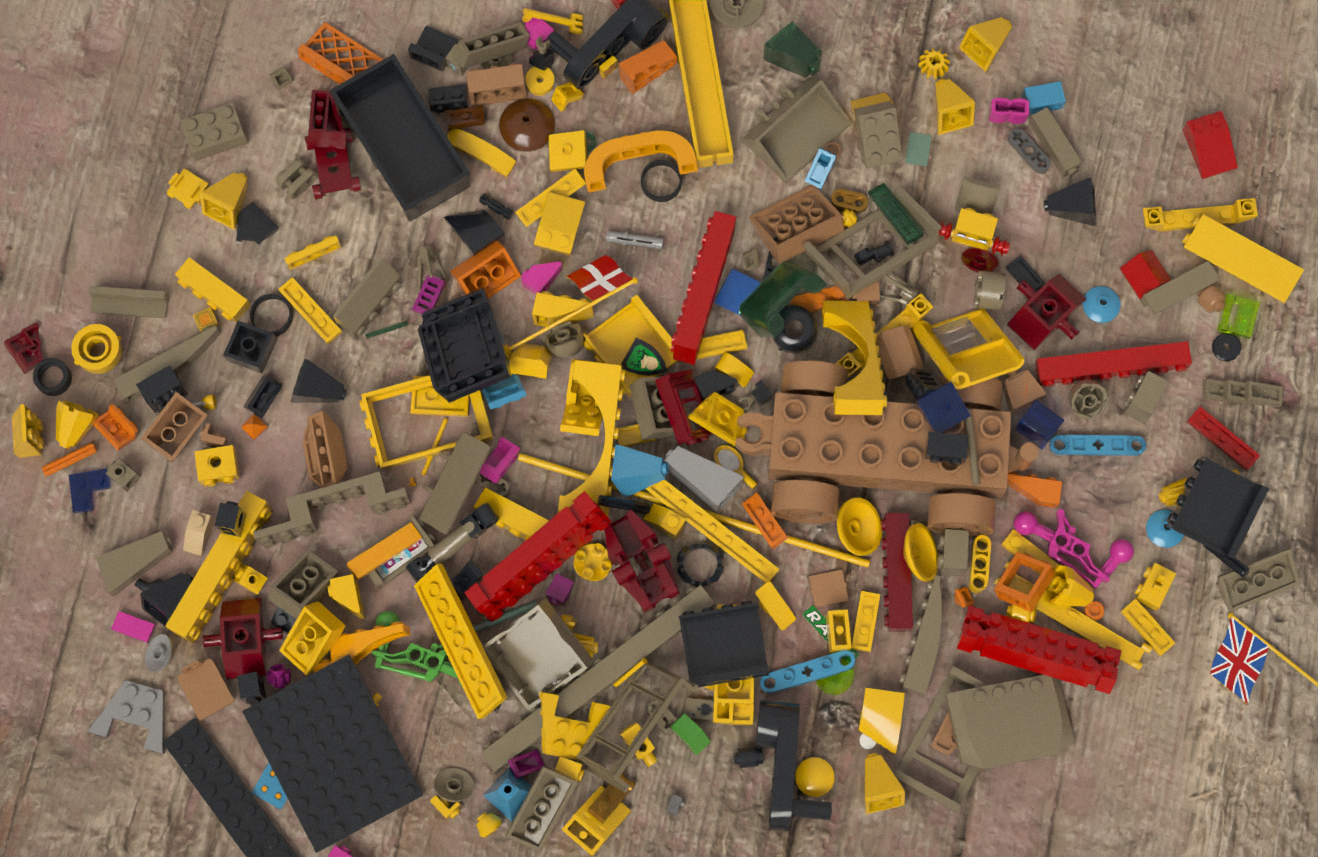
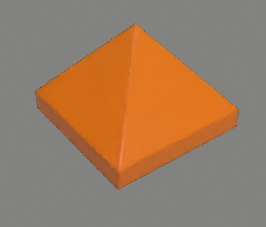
(254, 426)
(963, 597)

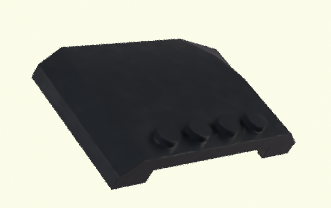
(463, 346)

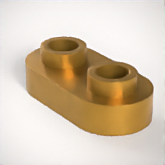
(849, 200)

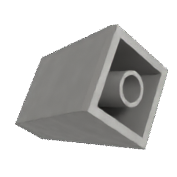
(704, 478)

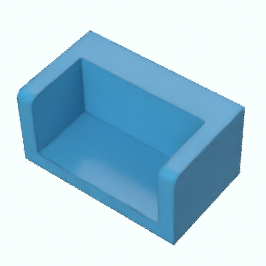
(1044, 96)

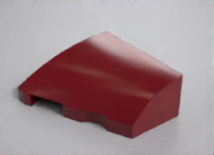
(26, 348)

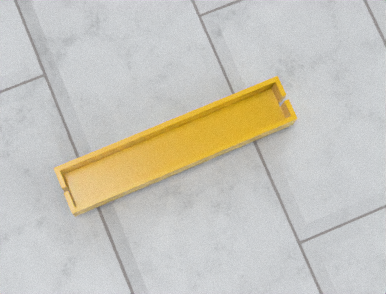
(701, 82)

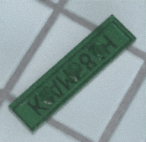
(895, 213)

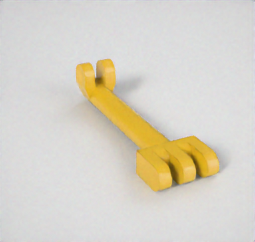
(573, 22)

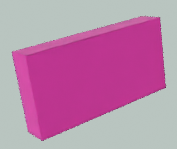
(133, 627)

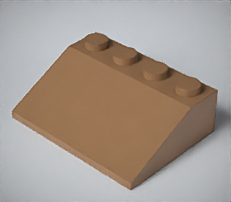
(795, 221)

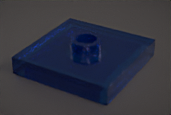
(943, 408)

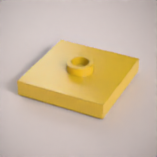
(567, 151)

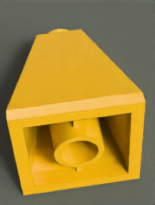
(985, 40)
(953, 107)
(225, 199)
(881, 786)

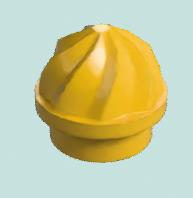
(849, 217)

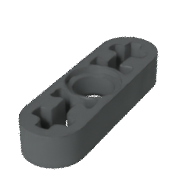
(1028, 158)

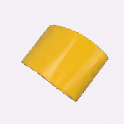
(734, 368)

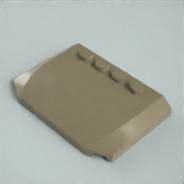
(1009, 722)

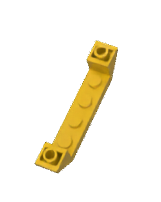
(1183, 219)
(914, 312)

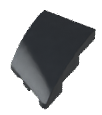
(475, 229)

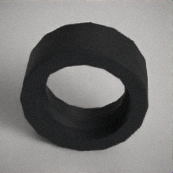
(60, 388)

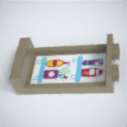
(397, 565)

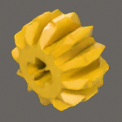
(934, 70)

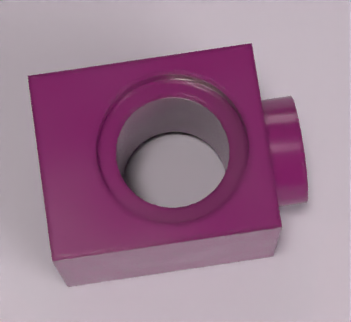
(559, 590)

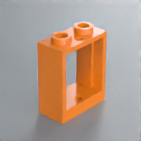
(1016, 597)

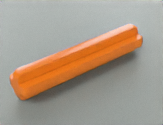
(68, 459)

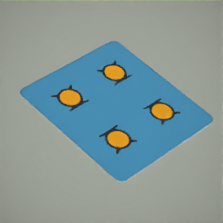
(269, 788)

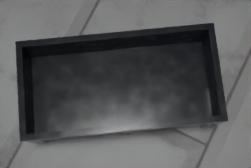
(402, 137)

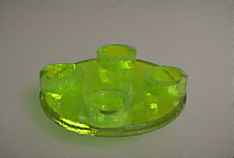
(837, 683)

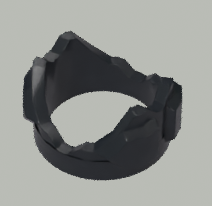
(712, 549)

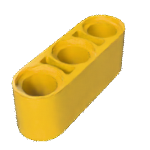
(984, 556)

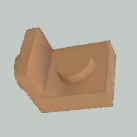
(215, 440)

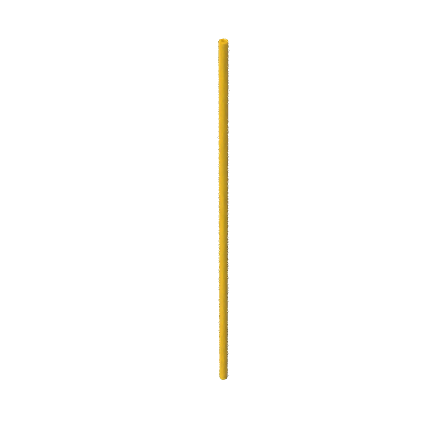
(721, 518)

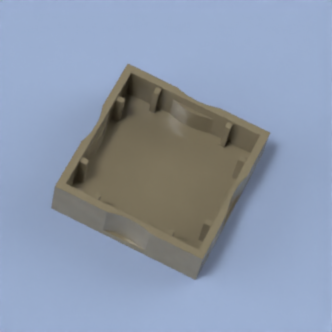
(537, 653)

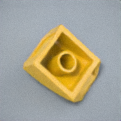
(531, 360)

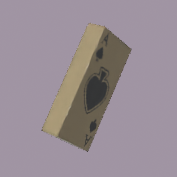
(699, 709)

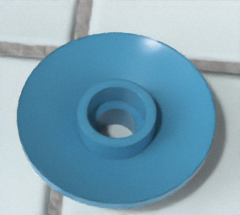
(1098, 312)
(1157, 533)

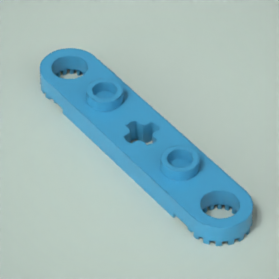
(1083, 445)
(822, 668)

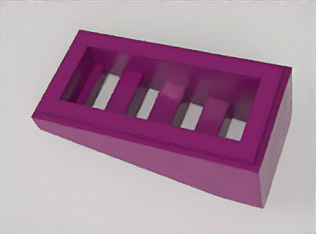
(426, 286)

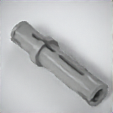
(612, 237)

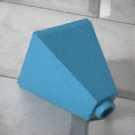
(636, 470)
(510, 802)

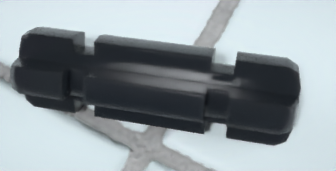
(496, 206)

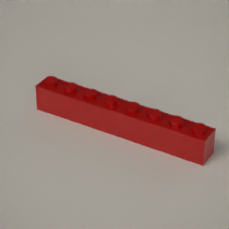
(1113, 363)

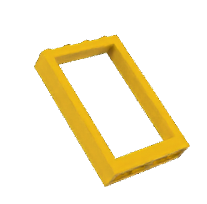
(376, 439)

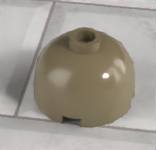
(565, 340)
(1088, 398)

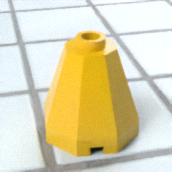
(72, 423)
(1068, 588)

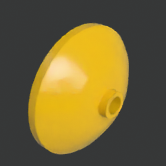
(859, 526)
(920, 552)

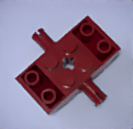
(1034, 322)
(245, 655)

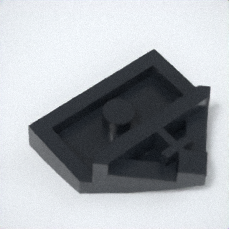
(254, 224)

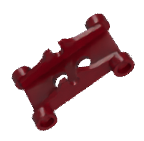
(336, 181)

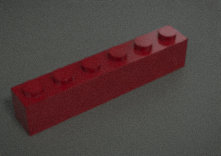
(898, 574)

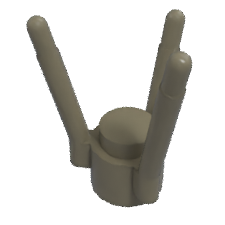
(427, 257)
(908, 292)

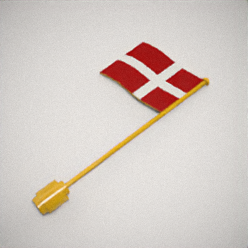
(596, 282)

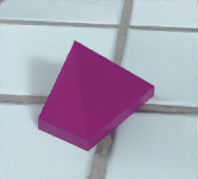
(526, 764)

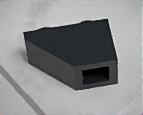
(714, 382)

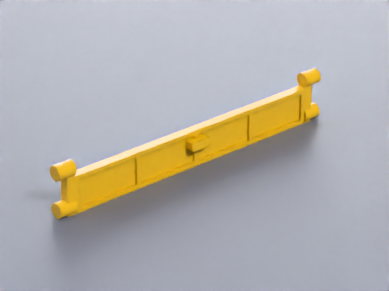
(1084, 625)

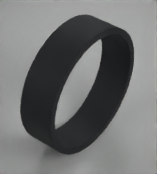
(661, 163)
(267, 297)

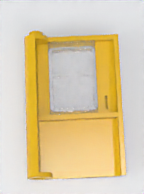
(968, 348)

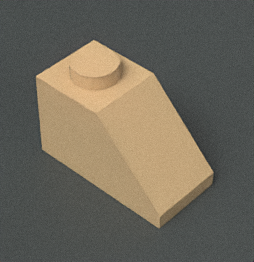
(197, 532)

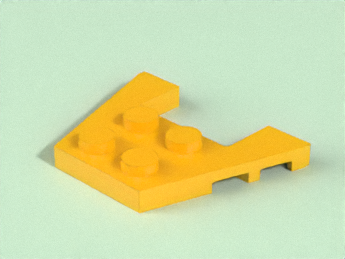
(564, 735)

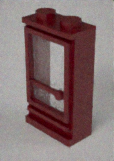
(680, 399)

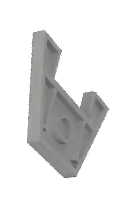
(136, 706)

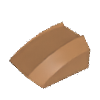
(898, 352)

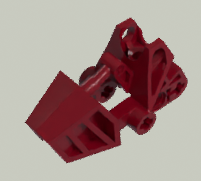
(629, 539)

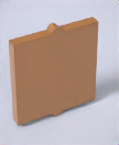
(828, 588)

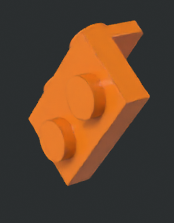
(116, 427)

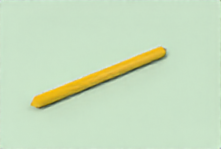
(435, 444)

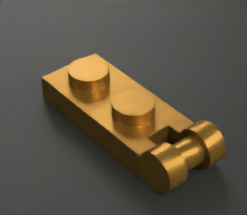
(609, 800)

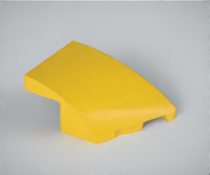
(882, 717)

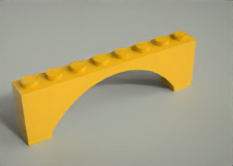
(604, 385)
(864, 392)

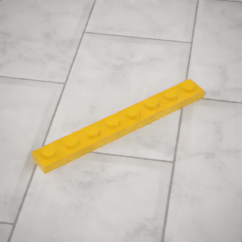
(714, 530)

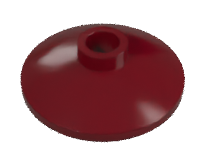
(979, 260)

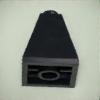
(1074, 203)
(316, 386)
(164, 597)

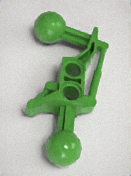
(385, 619)

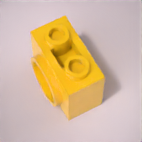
(226, 472)

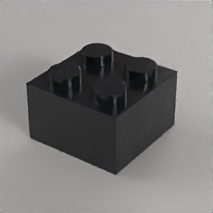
(250, 347)
(160, 388)

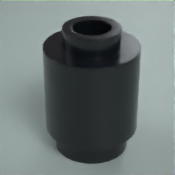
(748, 757)

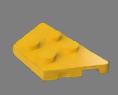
(719, 417)

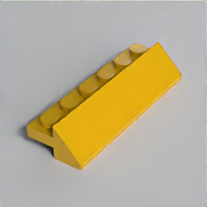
(734, 701)

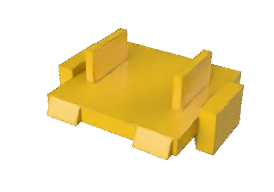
(186, 188)

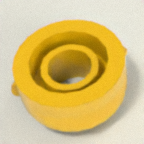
(88, 338)

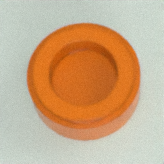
(1094, 610)

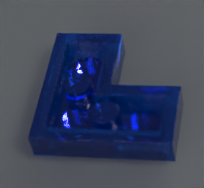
(82, 487)

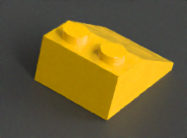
(559, 224)
(311, 637)

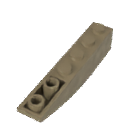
(177, 356)
(925, 644)

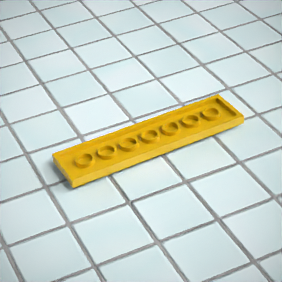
(460, 641)

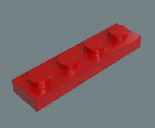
(1223, 438)

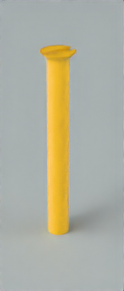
(630, 672)

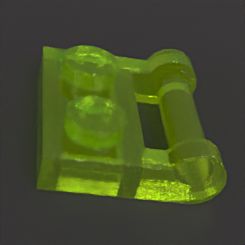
(1244, 318)

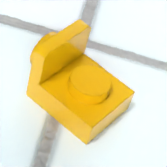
(566, 94)
(442, 805)

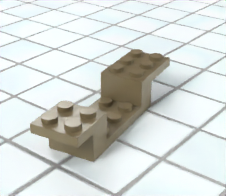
(301, 506)

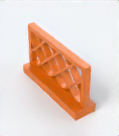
(329, 67)

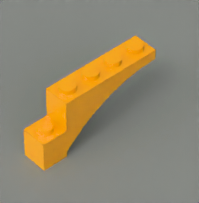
(363, 642)

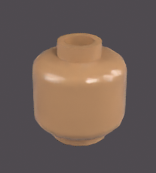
(1211, 299)

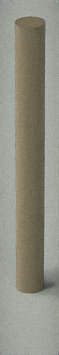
(972, 450)

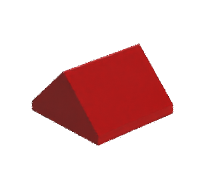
(1144, 273)

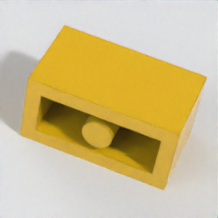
(838, 631)

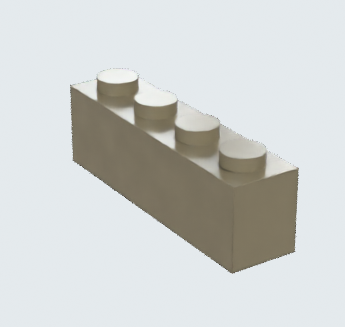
(491, 45)

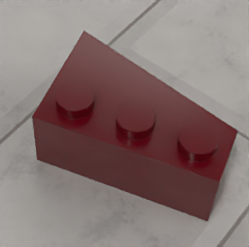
(324, 122)

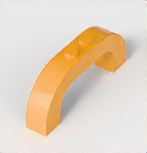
(637, 146)

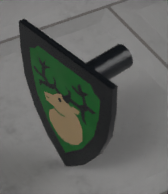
(643, 359)

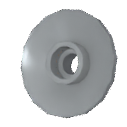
(158, 653)

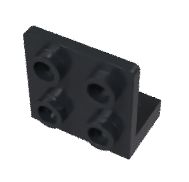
(432, 48)

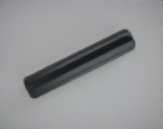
(624, 504)
(1235, 564)

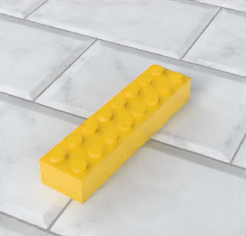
(217, 572)

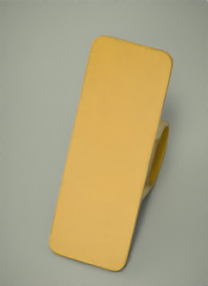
(774, 605)

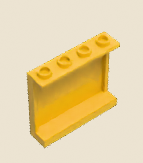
(615, 336)

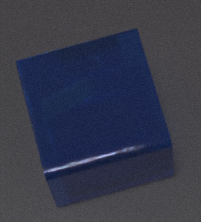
(1039, 424)

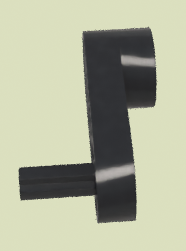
(634, 21)
(779, 731)

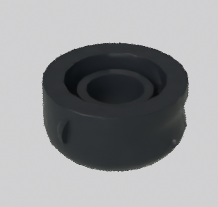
(809, 334)

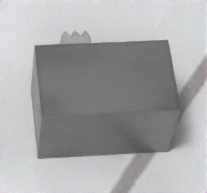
(674, 804)

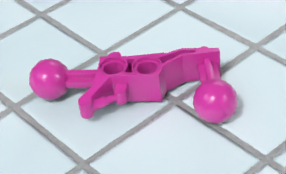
(1120, 550)

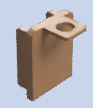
(205, 688)

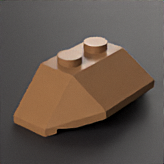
(324, 450)

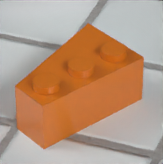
(646, 66)

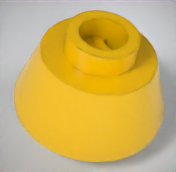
(488, 824)

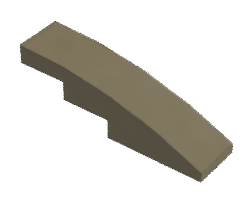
(1242, 393)

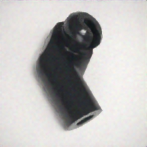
(143, 585)

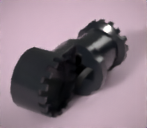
(874, 253)

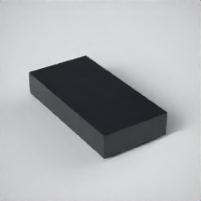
(1022, 271)

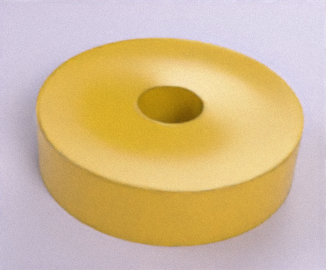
(539, 88)

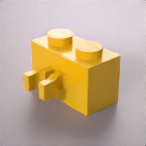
(1155, 586)

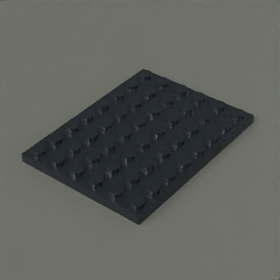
(332, 753)

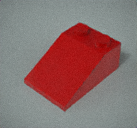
(1210, 144)

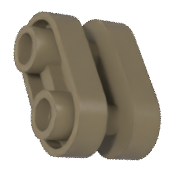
(289, 180)

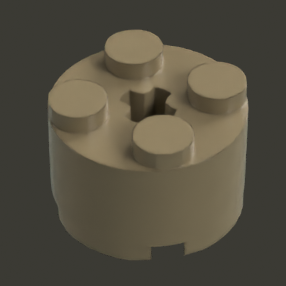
(989, 290)

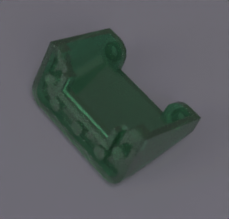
(772, 295)

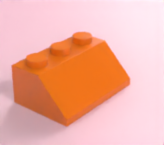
(487, 270)

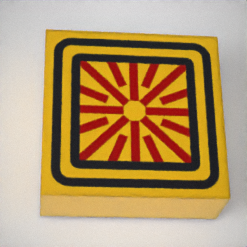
(608, 67)
(205, 319)

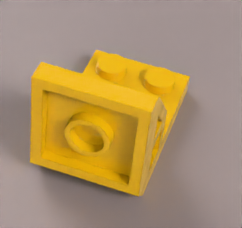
(581, 409)

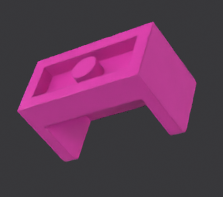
(500, 460)

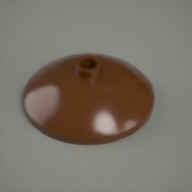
(526, 135)

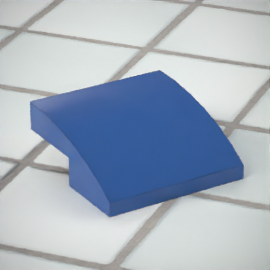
(736, 290)

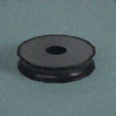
(1218, 347)

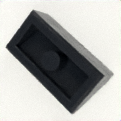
(262, 396)

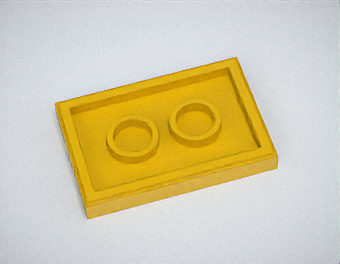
(429, 402)

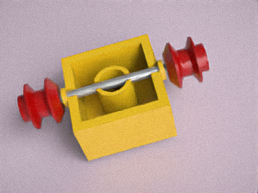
(975, 231)

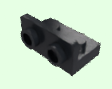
(447, 98)

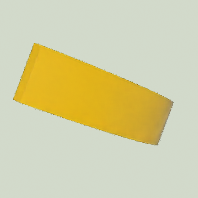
(481, 151)

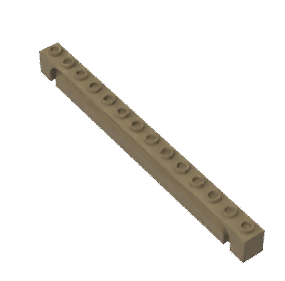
(597, 679)

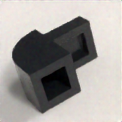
(466, 578)

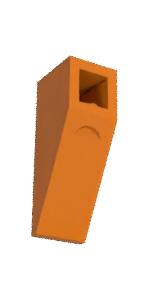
(1040, 491)

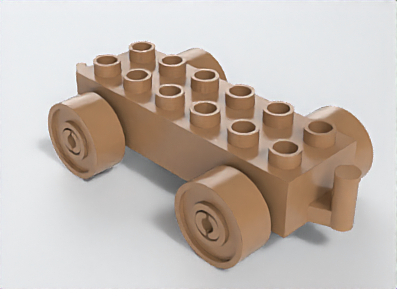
(822, 449)

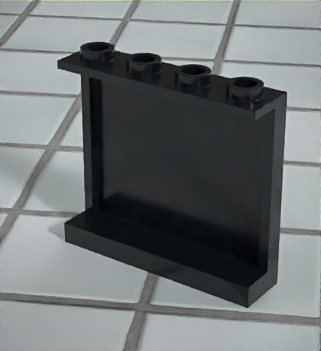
(1217, 507)
(724, 644)

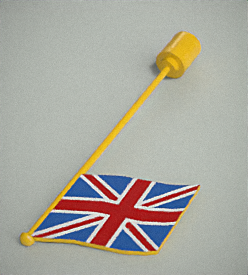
(1243, 658)

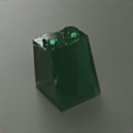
(793, 51)

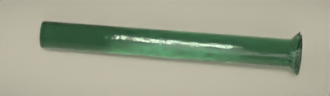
(397, 326)

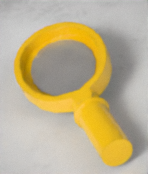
(732, 460)

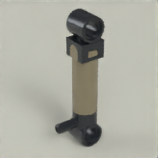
(469, 528)

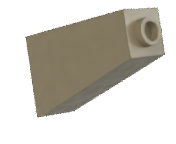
(131, 561)

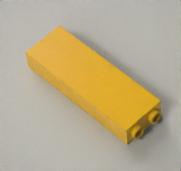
(1242, 258)

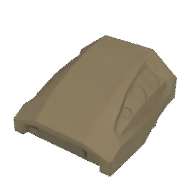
(977, 195)

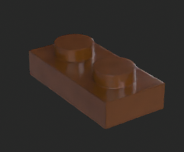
(465, 117)

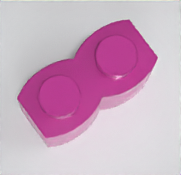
(1004, 110)

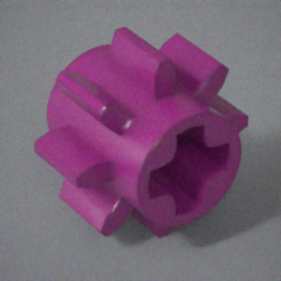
(278, 676)

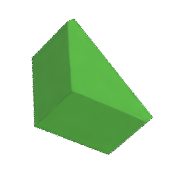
(690, 734)

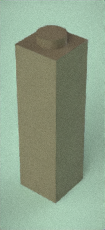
(1055, 142)

